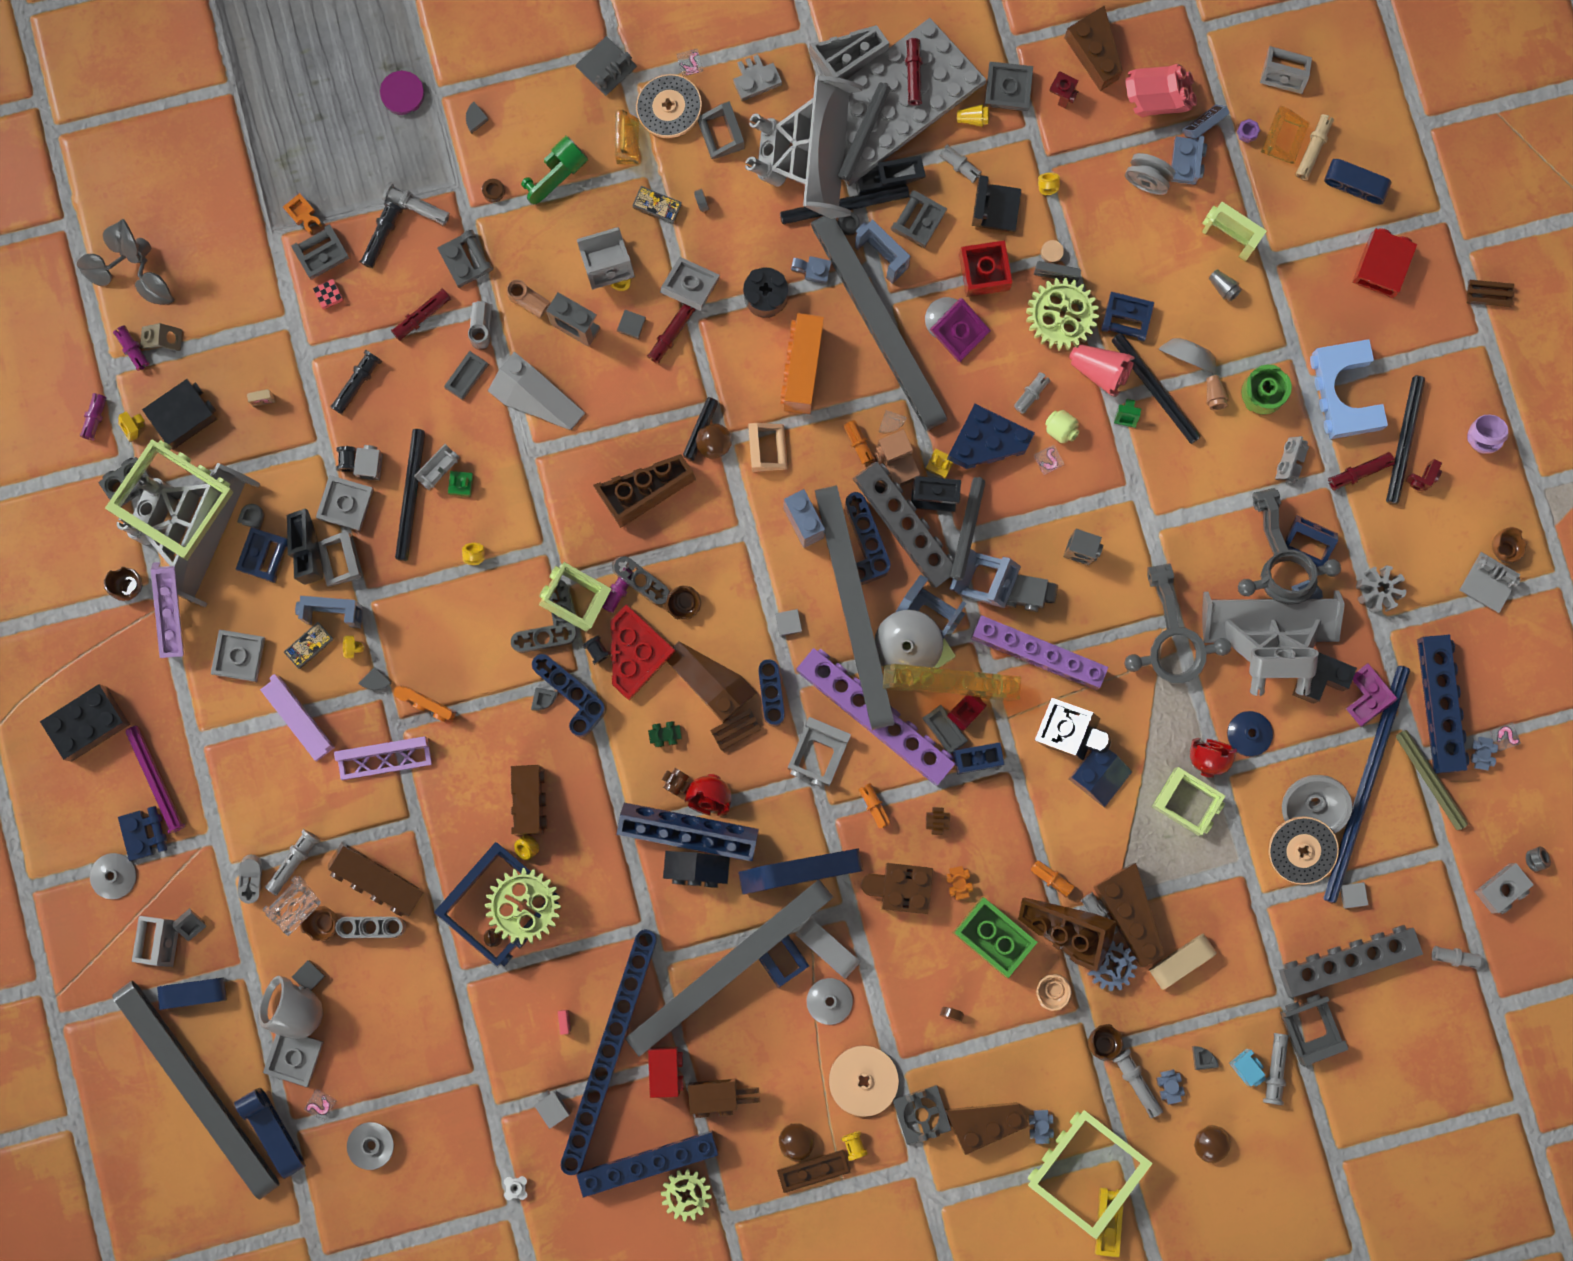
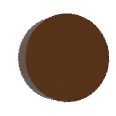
(493, 190)
(951, 1014)

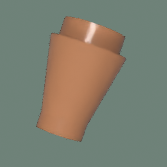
(1216, 395)

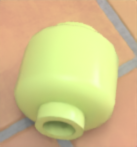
(1062, 426)

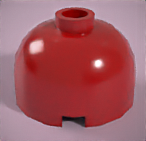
(1211, 757)
(708, 795)

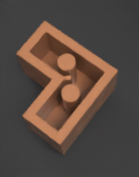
(896, 455)

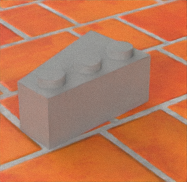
(850, 53)

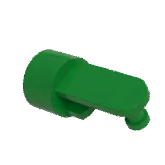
(562, 161)

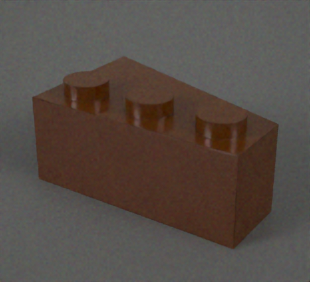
(1095, 47)
(528, 800)
(985, 1124)

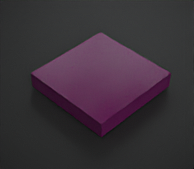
(960, 330)

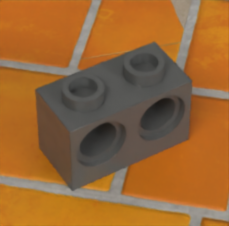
(113, 477)
(1083, 547)

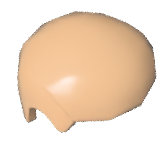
(1053, 992)

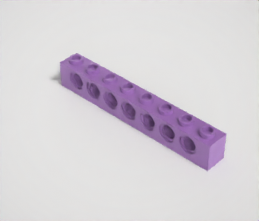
(934, 773)

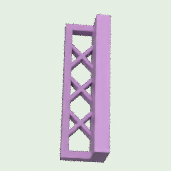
(167, 610)
(297, 718)
(383, 749)

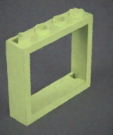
(183, 461)
(1051, 1156)

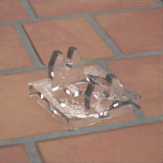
(307, 901)

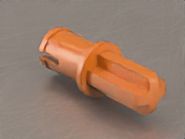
(858, 442)
(875, 806)
(1052, 878)

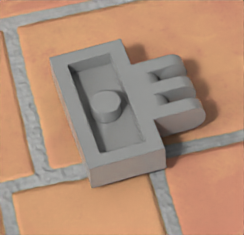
(756, 78)

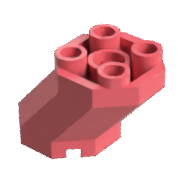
(1161, 90)

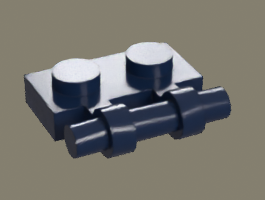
(136, 835)

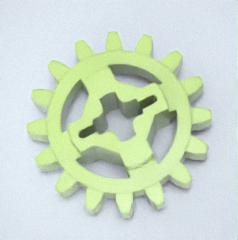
(675, 1189)

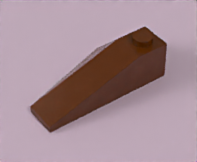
(714, 683)
(1076, 932)

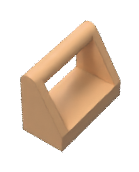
(754, 428)

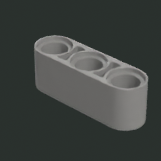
(359, 927)
(827, 948)

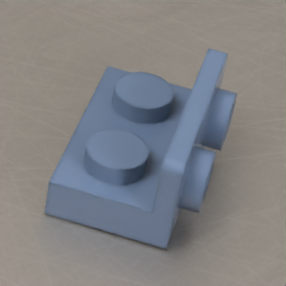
(1187, 159)

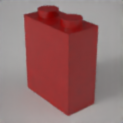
(1385, 262)

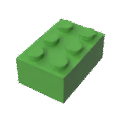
(995, 937)

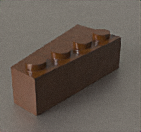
(644, 488)
(374, 879)

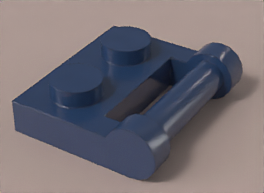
(1129, 309)
(255, 553)

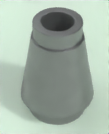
(1226, 286)

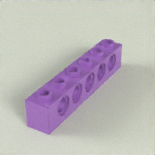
(1039, 653)

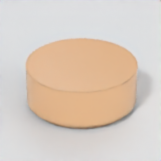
(1052, 251)

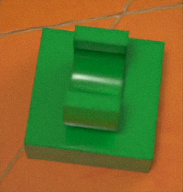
(1127, 414)
(460, 483)

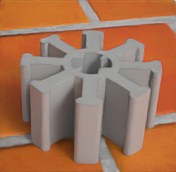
(1376, 581)

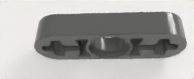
(649, 579)

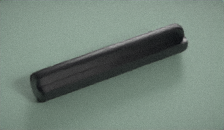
(703, 421)

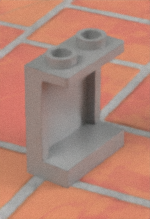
(605, 258)

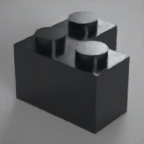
(1329, 673)
(696, 868)

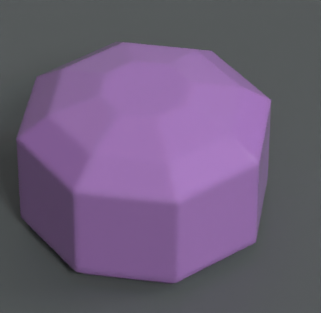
(1248, 130)

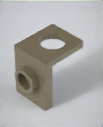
(156, 336)

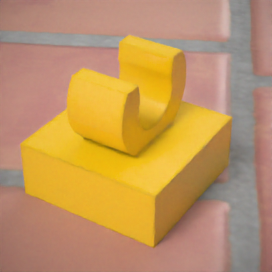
(130, 425)
(939, 464)

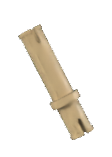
(1317, 140)

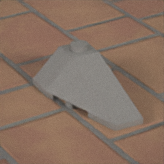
(527, 390)

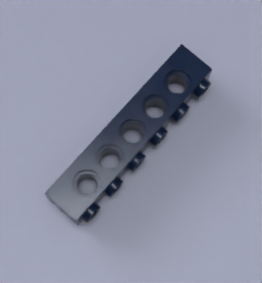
(1436, 715)
(687, 831)
(647, 1163)

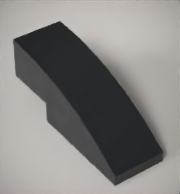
(891, 174)
(304, 547)

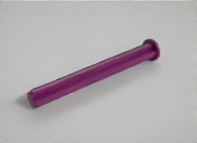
(154, 779)

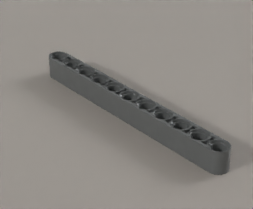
(879, 322)
(854, 607)
(729, 967)
(196, 1090)

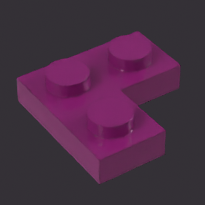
(1375, 698)

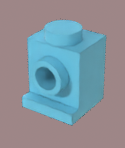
(1248, 1068)

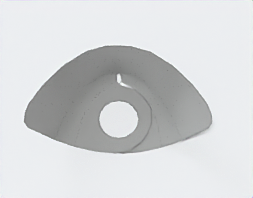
(1190, 353)

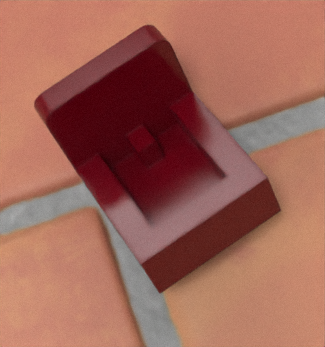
(1065, 88)
(1431, 474)
(966, 711)

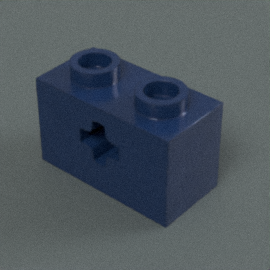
(978, 758)

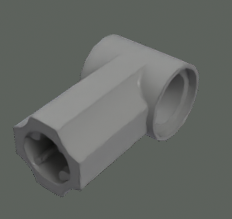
(480, 323)

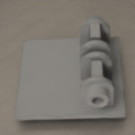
(1490, 582)

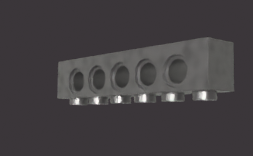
(866, 482)
(1407, 948)

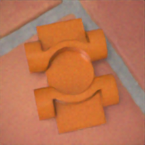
(958, 878)

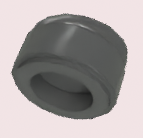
(1539, 857)

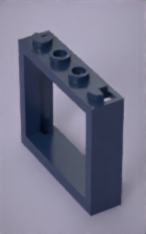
(462, 888)

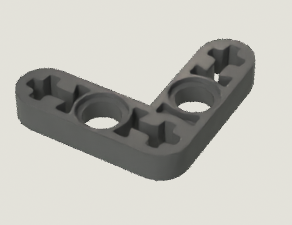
(558, 625)

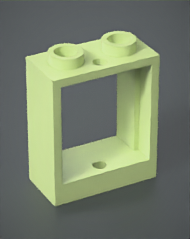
(601, 590)
(1167, 791)

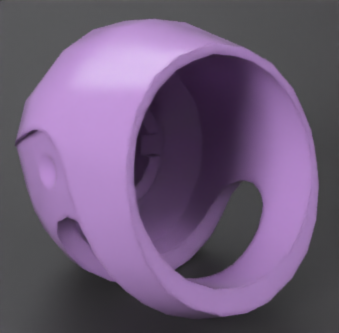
(1487, 434)

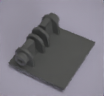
(606, 65)

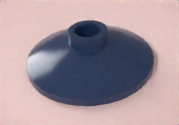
(1238, 733)

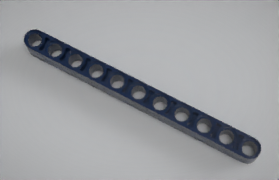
(601, 1060)

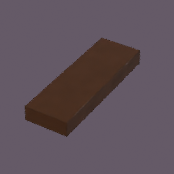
(813, 1171)

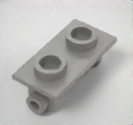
(1294, 450)
(436, 467)

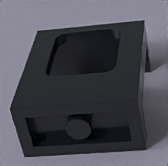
(935, 493)

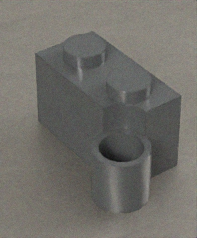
(1032, 593)

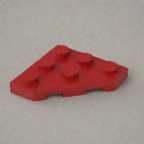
(635, 652)

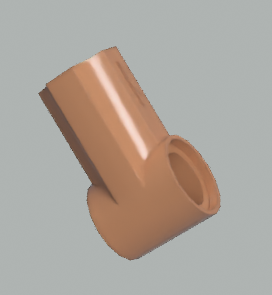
(529, 299)

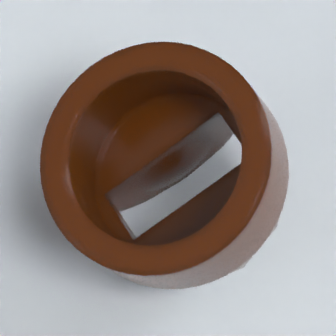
(497, 938)

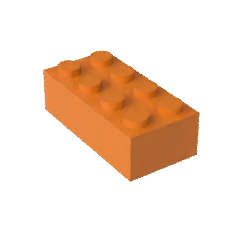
(803, 359)

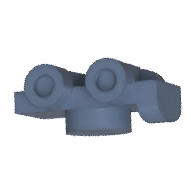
(1482, 757)
(1172, 1091)
(1041, 1130)

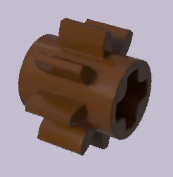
(676, 781)
(937, 820)

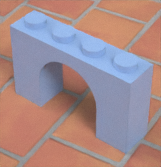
(1340, 418)

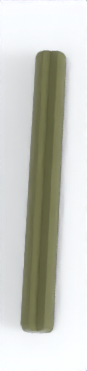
(1432, 780)

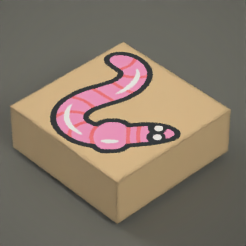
(260, 397)

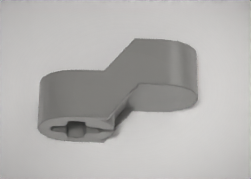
(250, 889)

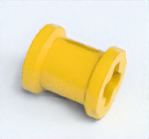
(854, 1145)

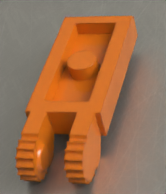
(423, 702)

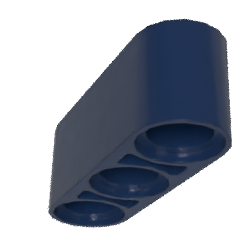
(1357, 181)
(767, 682)
(191, 993)

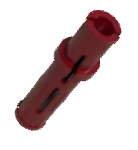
(913, 65)
(421, 314)
(666, 340)
(1352, 475)

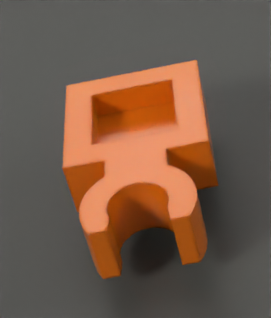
(301, 212)

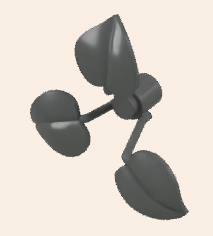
(121, 240)

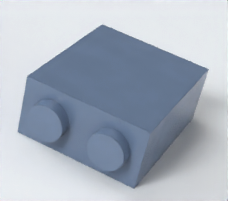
(803, 518)

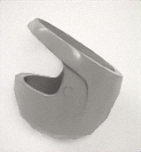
(297, 1012)

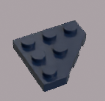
(988, 439)

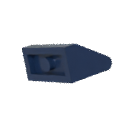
(1316, 532)
(773, 970)

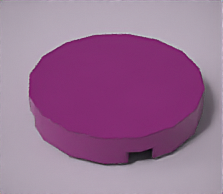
(402, 92)

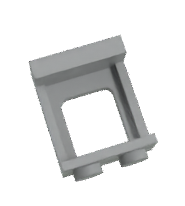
(827, 736)

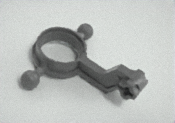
(1269, 503)
(1161, 577)

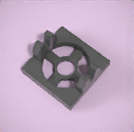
(941, 1127)

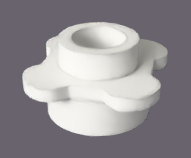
(510, 1192)

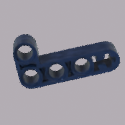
(866, 535)
(566, 691)
(271, 1132)

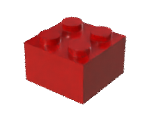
(985, 268)
(664, 1072)

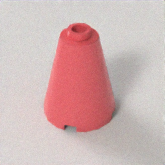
(1103, 367)

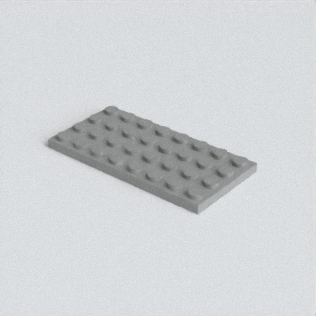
(945, 82)

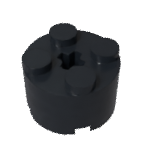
(776, 298)

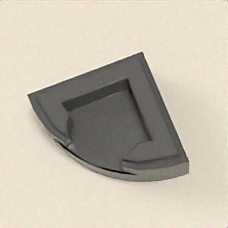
(475, 117)
(374, 680)
(543, 698)
(1203, 1058)

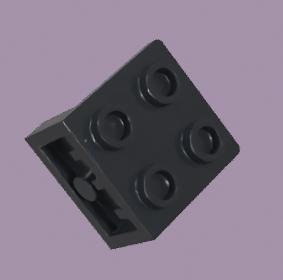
(996, 206)

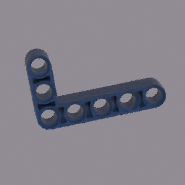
(800, 871)

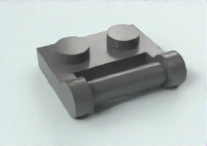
(925, 222)
(322, 258)
(459, 263)

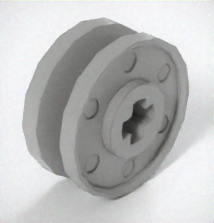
(1150, 173)

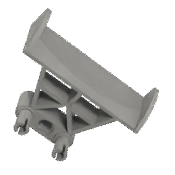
(817, 148)
(153, 507)
(1275, 635)

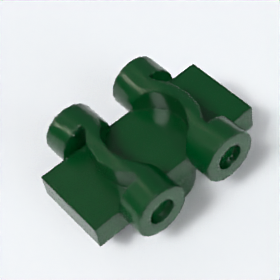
(668, 734)

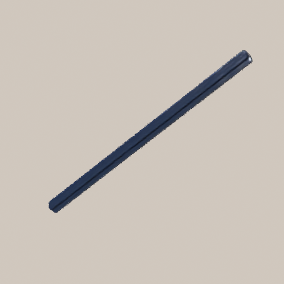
(1365, 787)

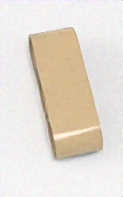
(1182, 961)

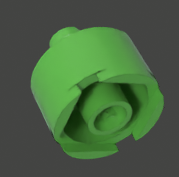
(1274, 380)

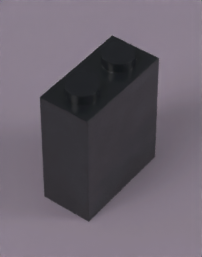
(180, 413)

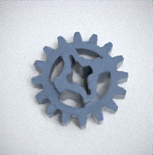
(1115, 975)

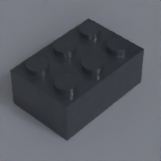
(84, 723)

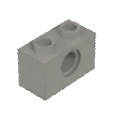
(1491, 893)

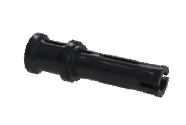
(384, 226)
(361, 373)

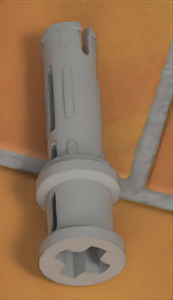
(406, 200)
(297, 853)
(1132, 1073)
(1275, 1081)

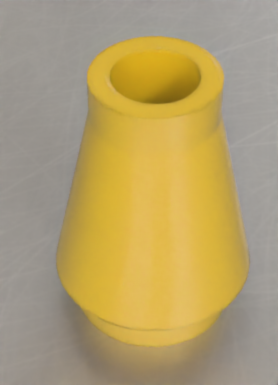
(974, 115)

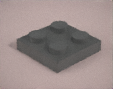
(1008, 86)

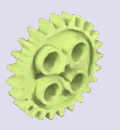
(1055, 332)
(511, 924)

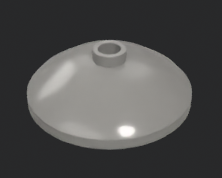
(909, 627)
(1333, 802)

